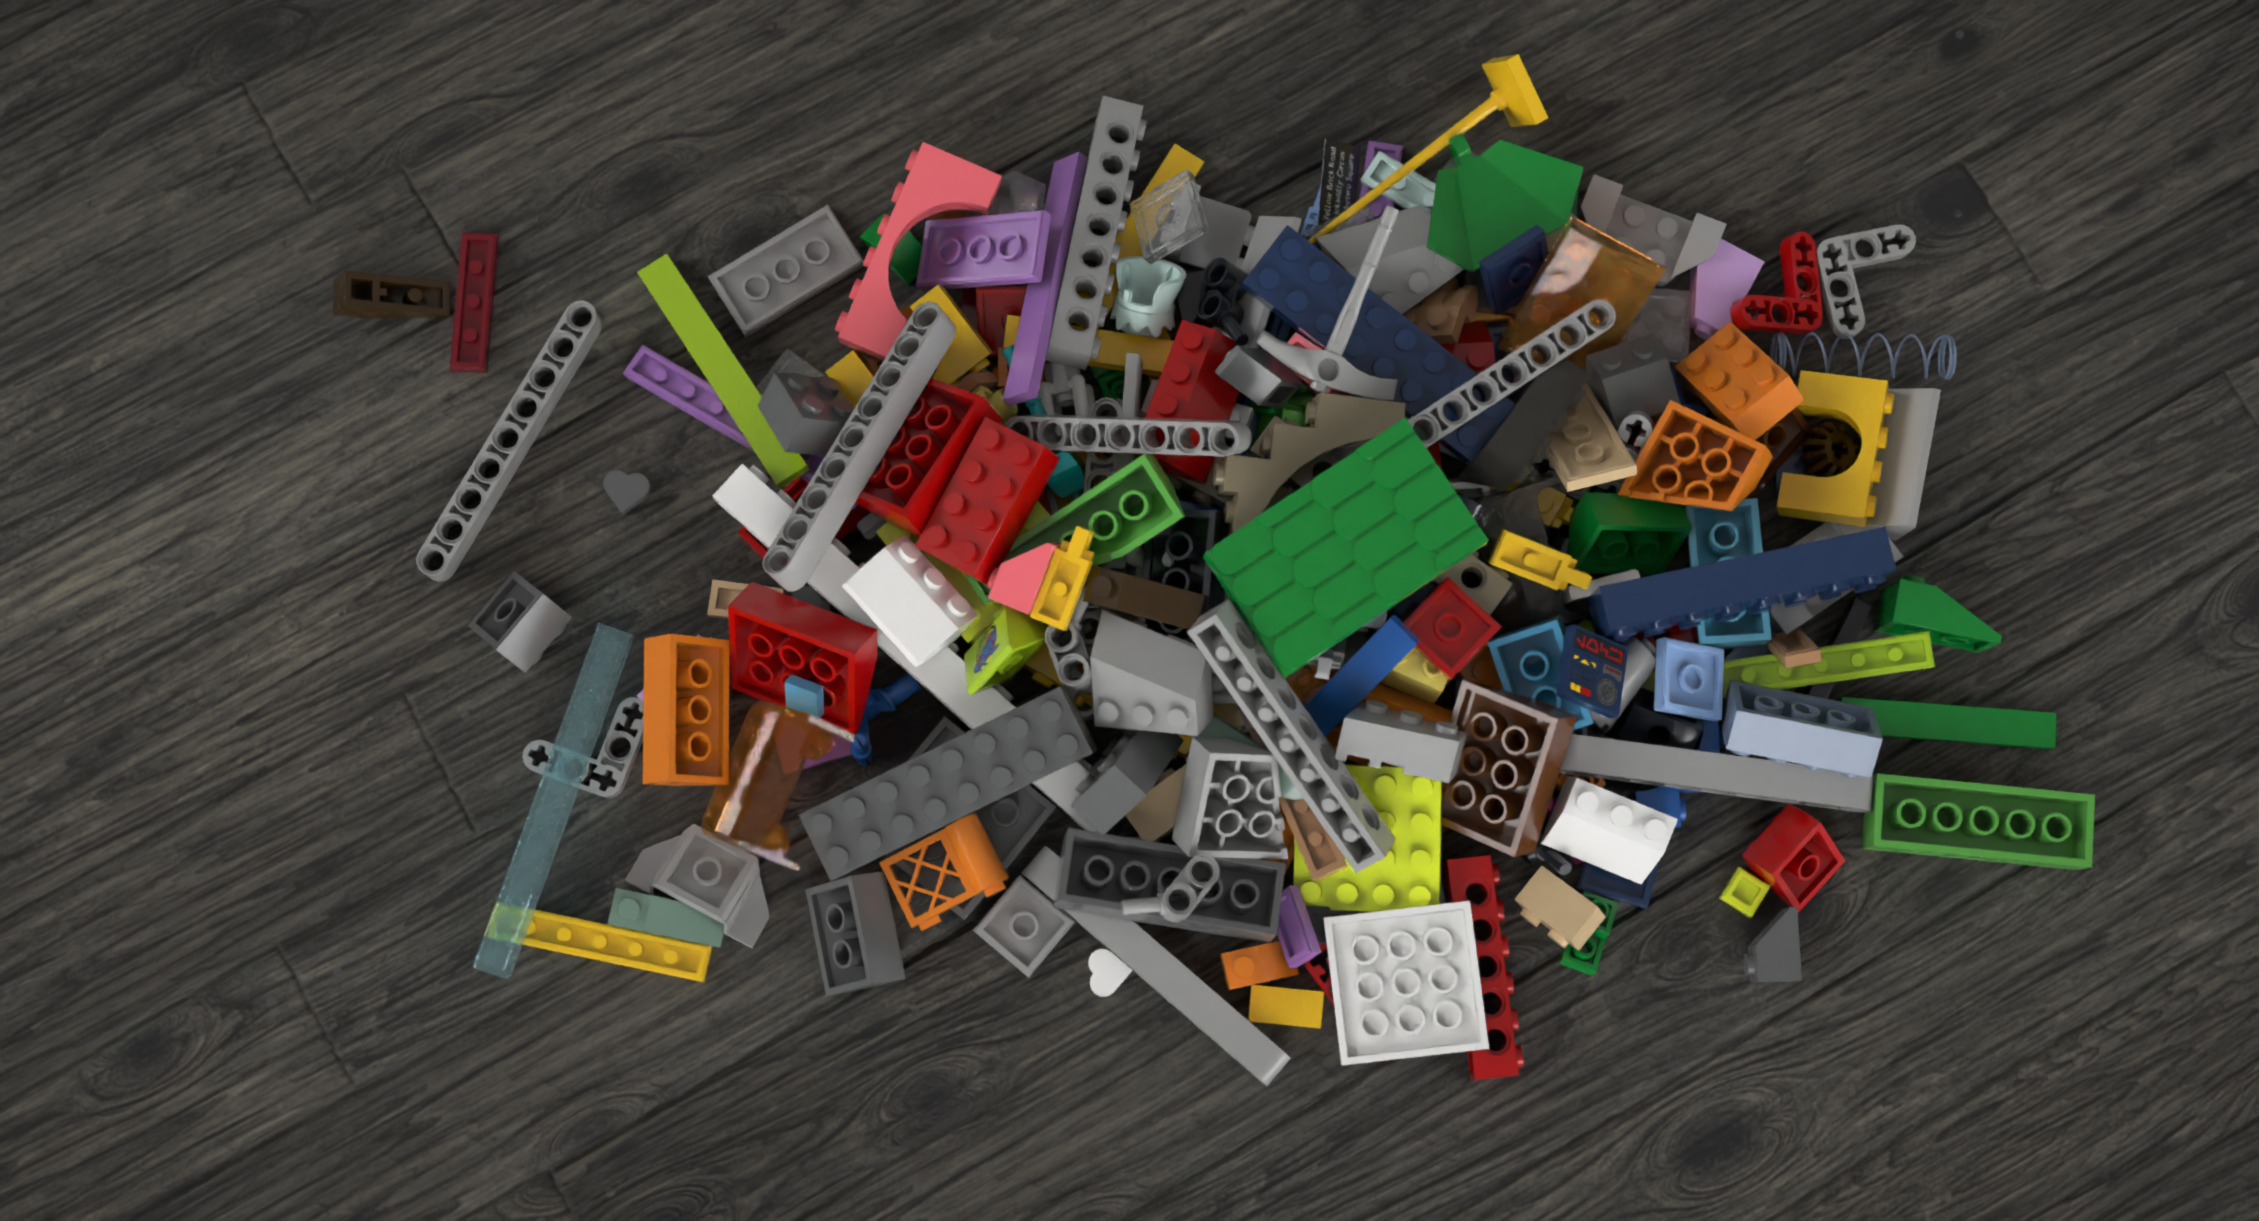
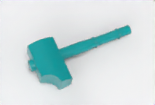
(1069, 472)

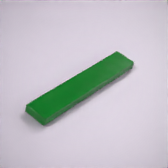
(1962, 723)

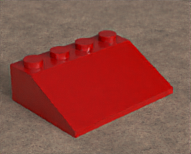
(925, 455)
(786, 636)

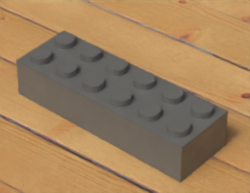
(1107, 868)

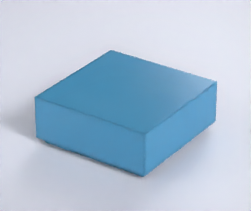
(804, 696)

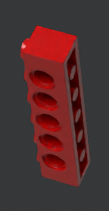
(1481, 872)

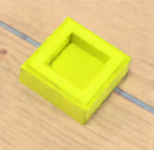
(1744, 892)

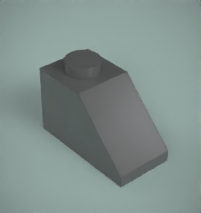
(1776, 951)

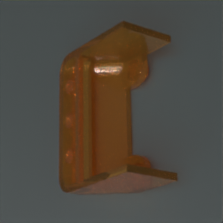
(763, 777)

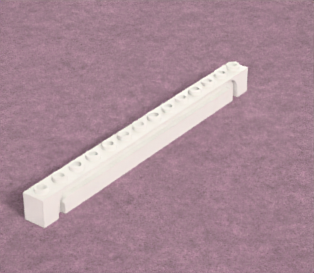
(943, 675)

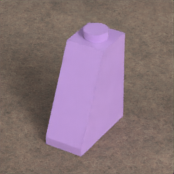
(1719, 284)

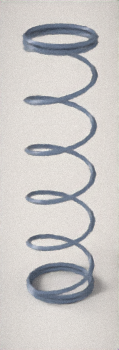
(1783, 340)

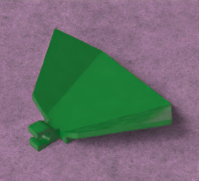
(1497, 199)

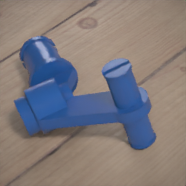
(880, 701)

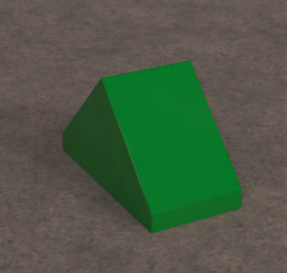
(905, 257)

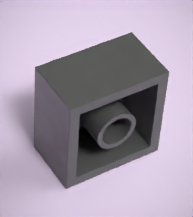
(805, 412)

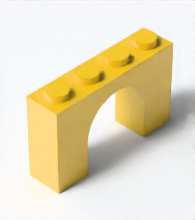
(965, 354)
(1846, 496)

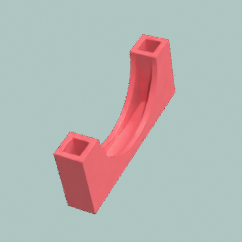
(933, 185)

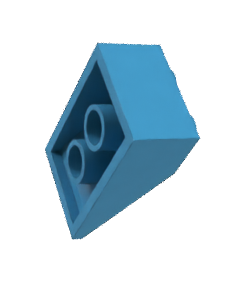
(1530, 664)

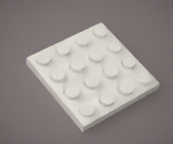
(1406, 983)

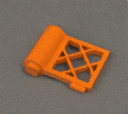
(972, 858)

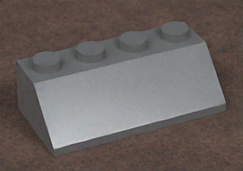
(1258, 241)
(1904, 460)

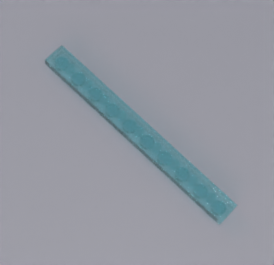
(553, 801)

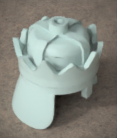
(1146, 295)

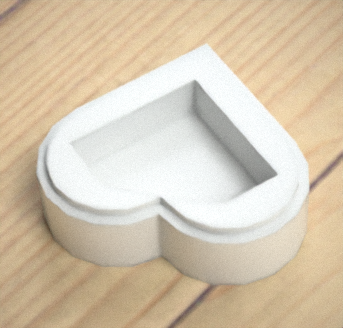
(1107, 972)

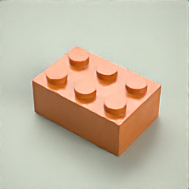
(1739, 382)

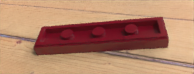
(474, 302)

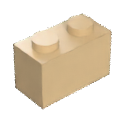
(1559, 908)

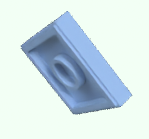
(1689, 679)

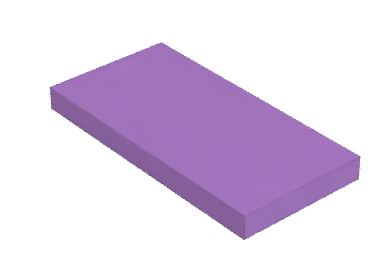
(984, 250)

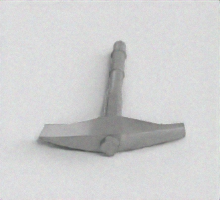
(1327, 366)

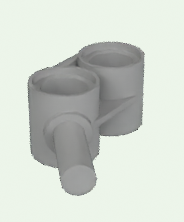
(1074, 653)
(1183, 885)

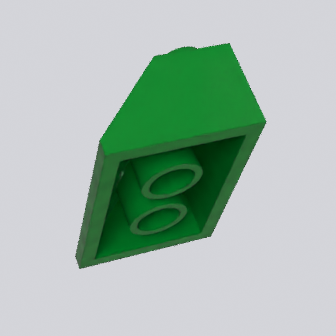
(1625, 533)

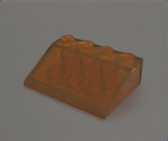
(1577, 271)

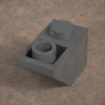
(1259, 376)

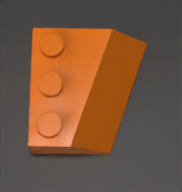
(1696, 462)

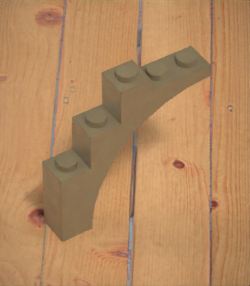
(1334, 425)

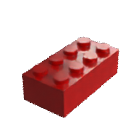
(987, 501)

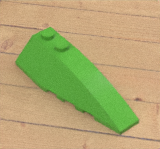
(1119, 510)

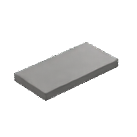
(786, 270)

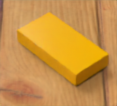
(1285, 1006)

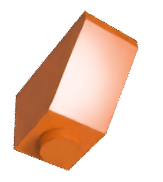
(1255, 965)

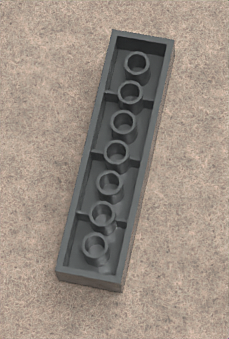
(948, 782)

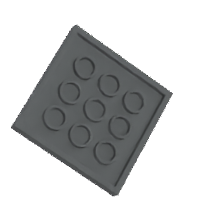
(1007, 821)

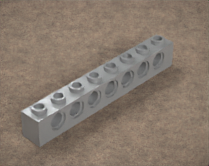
(1118, 120)
(1292, 736)

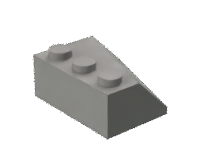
(1406, 267)
(1148, 679)
(1230, 802)

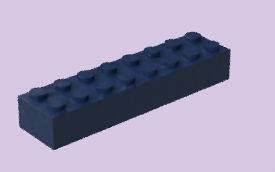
(1309, 294)
(1742, 584)

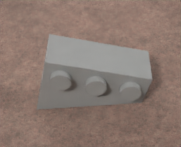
(1402, 741)

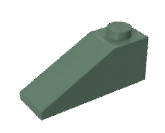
(664, 918)

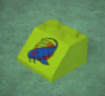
(1002, 649)

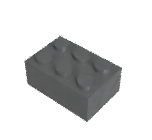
(1123, 776)

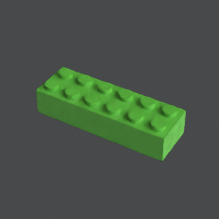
(1980, 822)

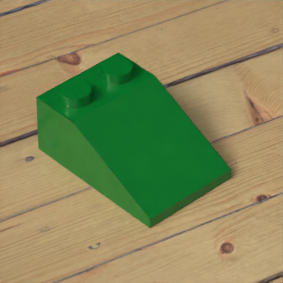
(1917, 607)

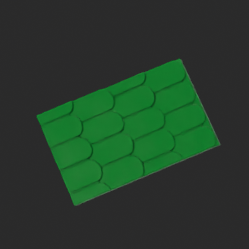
(1345, 548)

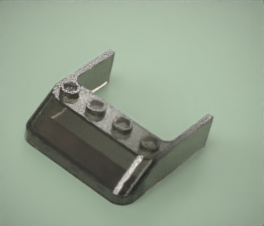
(1519, 513)

